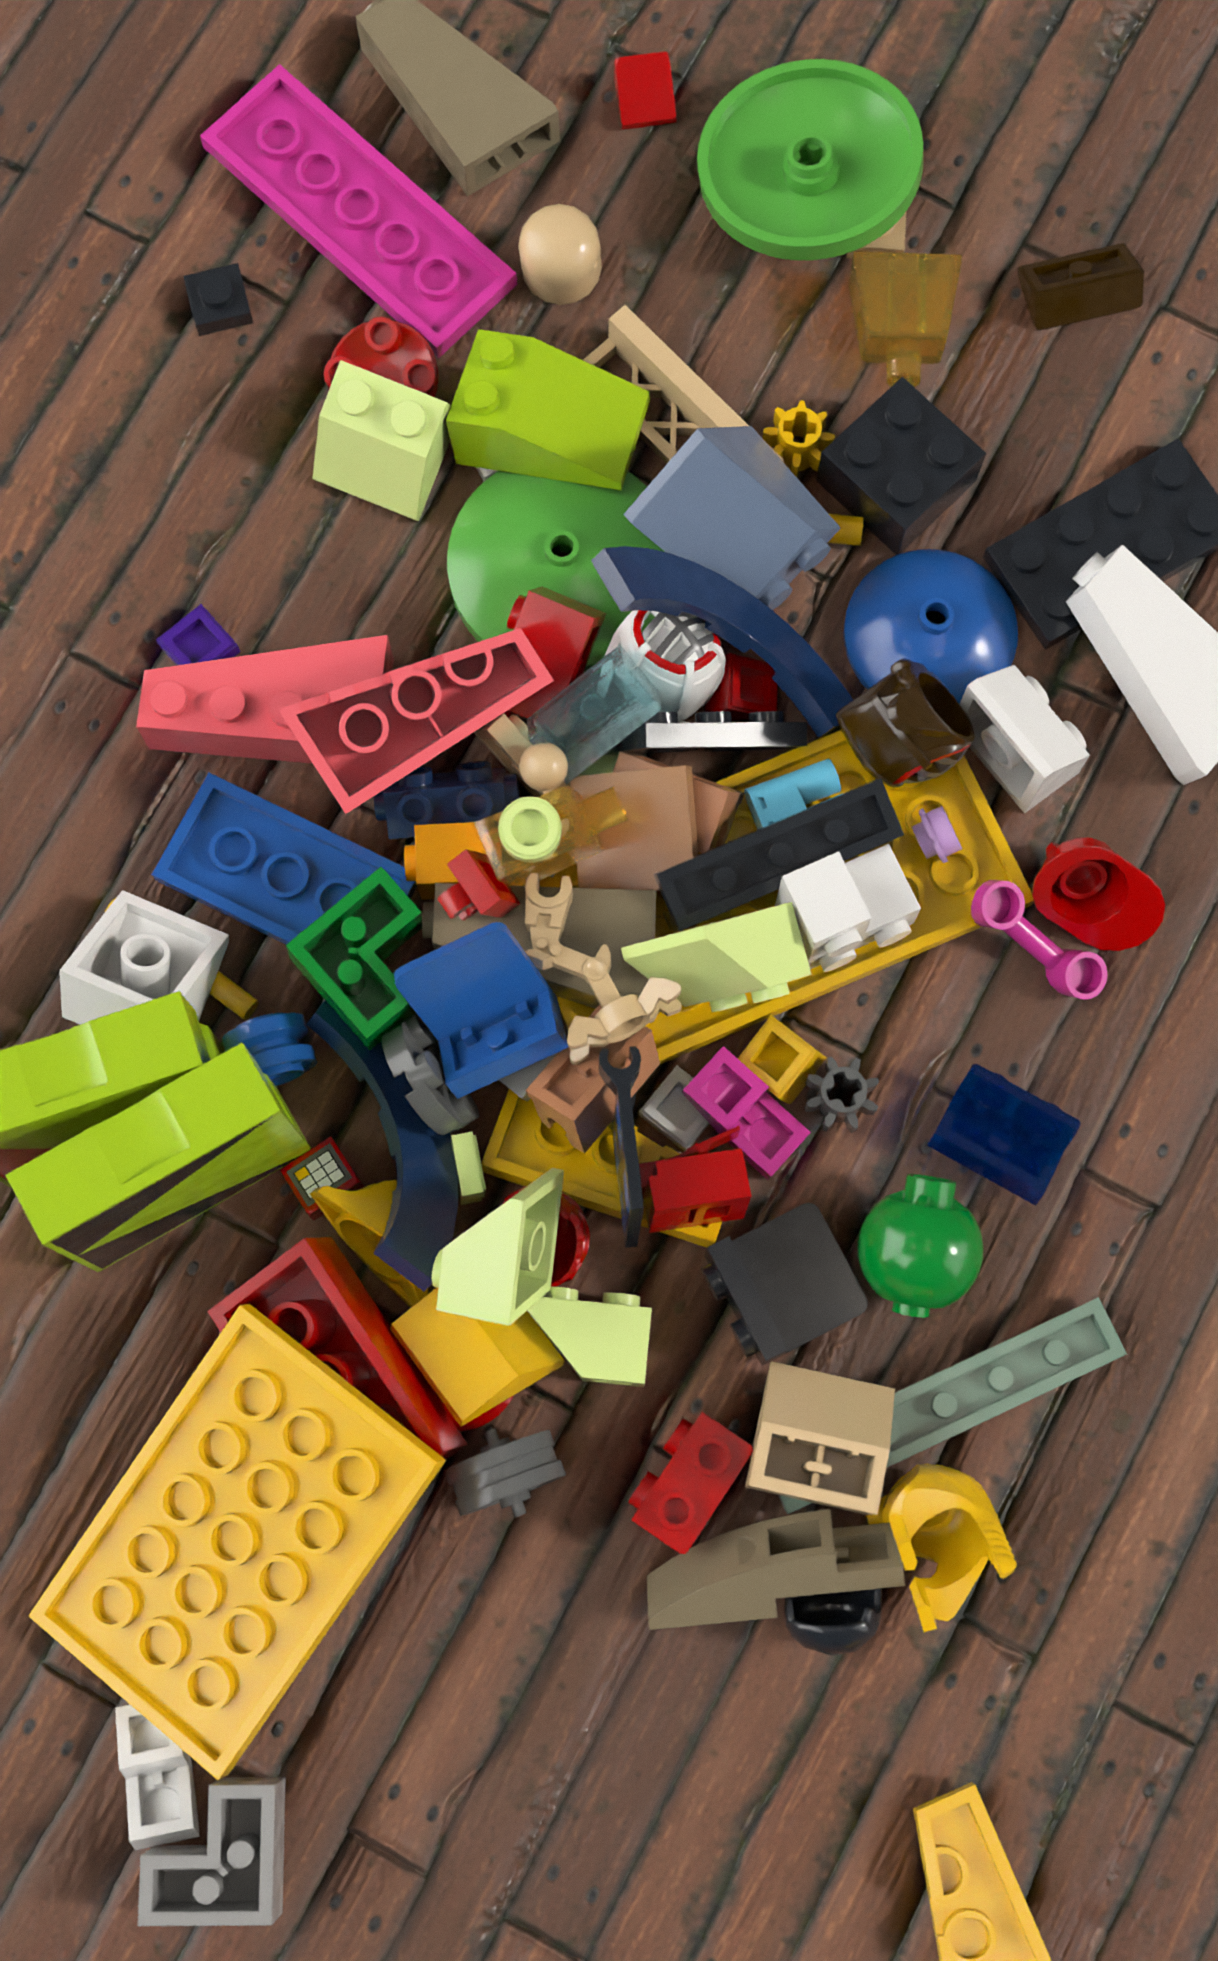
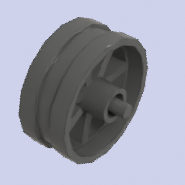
(504, 1472)

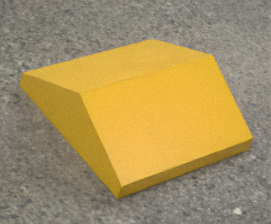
(474, 1360)

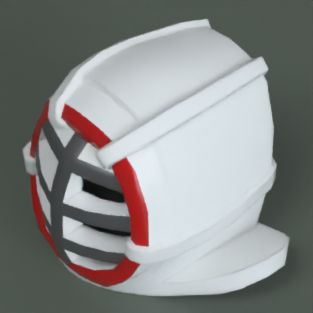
(675, 656)

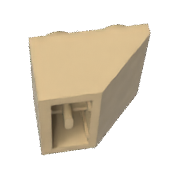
(822, 1439)

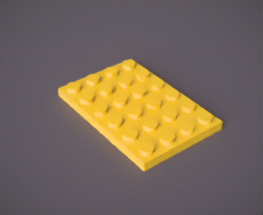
(235, 1539)

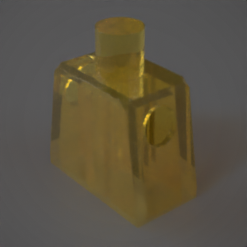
(903, 308)
(586, 820)

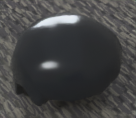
(834, 1620)

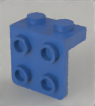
(483, 1007)

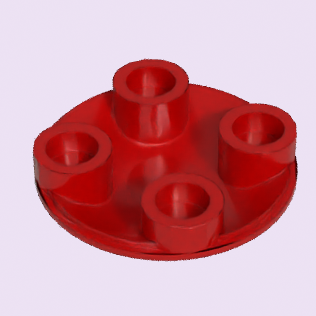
(389, 351)

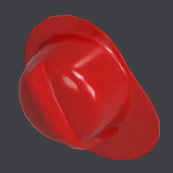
(1097, 895)

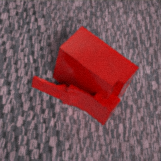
(696, 1186)

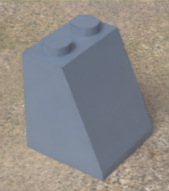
(735, 512)

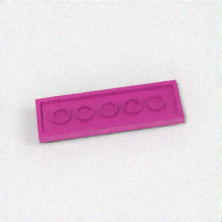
(359, 210)

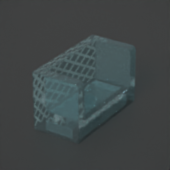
(596, 711)

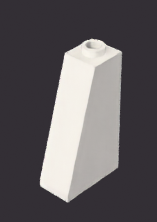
(1157, 656)

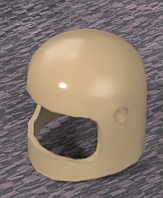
(560, 254)

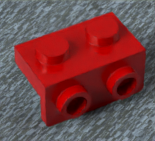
(692, 1483)

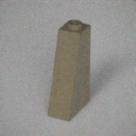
(456, 93)
(593, 919)

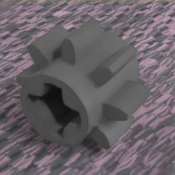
(848, 1079)

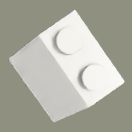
(1022, 736)
(138, 956)

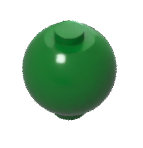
(920, 1246)

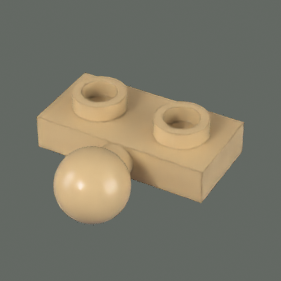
(538, 767)

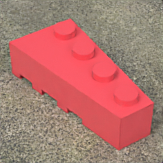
(235, 701)
(401, 719)

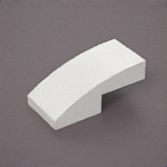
(157, 1783)

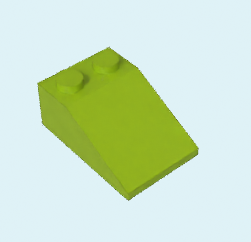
(544, 413)

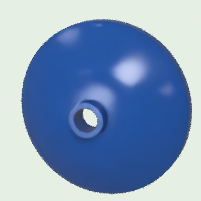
(890, 620)

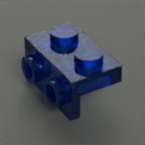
(1004, 1133)

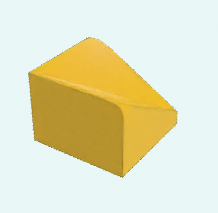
(781, 1059)

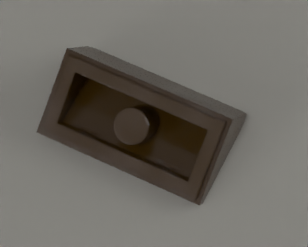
(1082, 286)

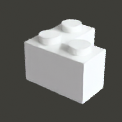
(849, 905)

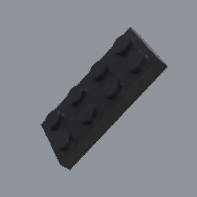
(1153, 508)

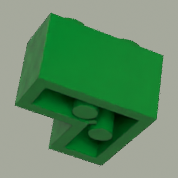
(346, 954)

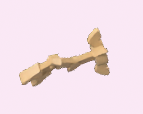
(619, 1015)

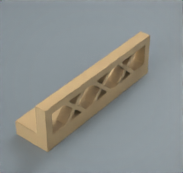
(666, 379)

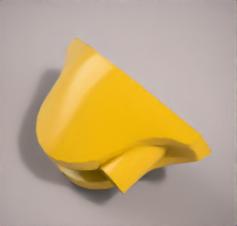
(360, 1222)

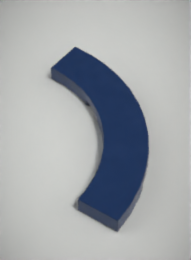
(674, 585)
(427, 1177)

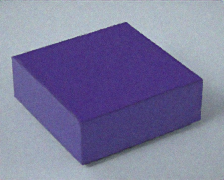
(197, 639)

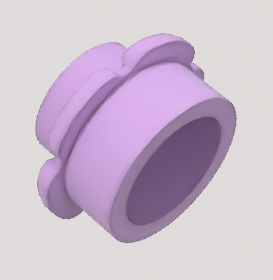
(936, 834)

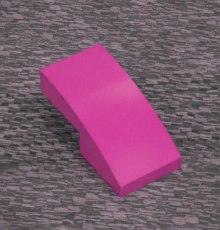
(734, 1096)

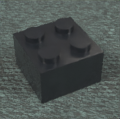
(900, 465)

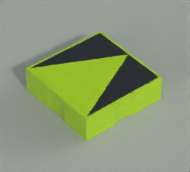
(159, 1162)

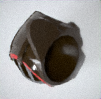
(906, 726)

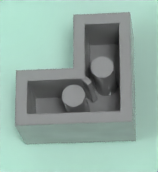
(234, 1875)

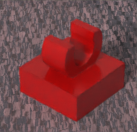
(476, 889)

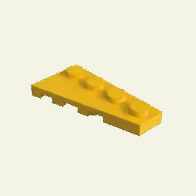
(526, 1149)
(971, 1885)

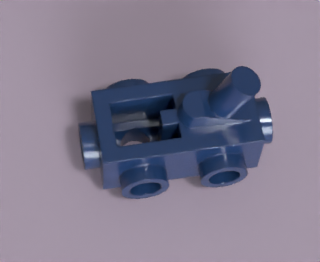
(446, 797)

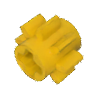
(802, 423)

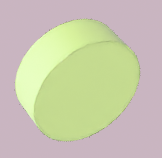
(530, 829)

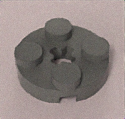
(415, 1050)

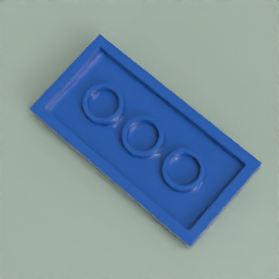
(263, 861)

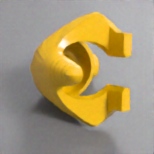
(951, 1523)

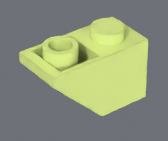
(597, 1339)

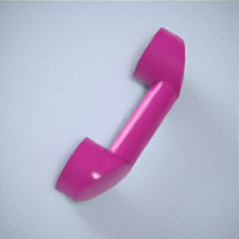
(1069, 971)

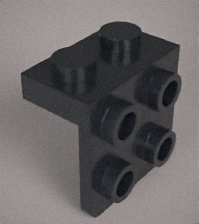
(784, 1283)

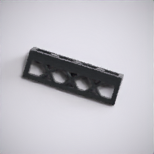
(759, 859)

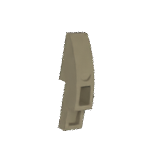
(780, 1557)

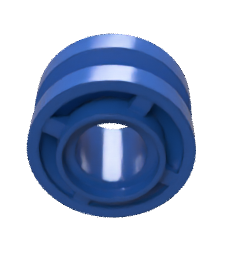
(275, 1045)

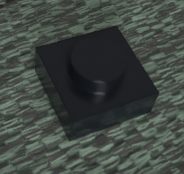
(218, 299)

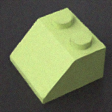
(380, 440)
(728, 958)
(504, 1258)

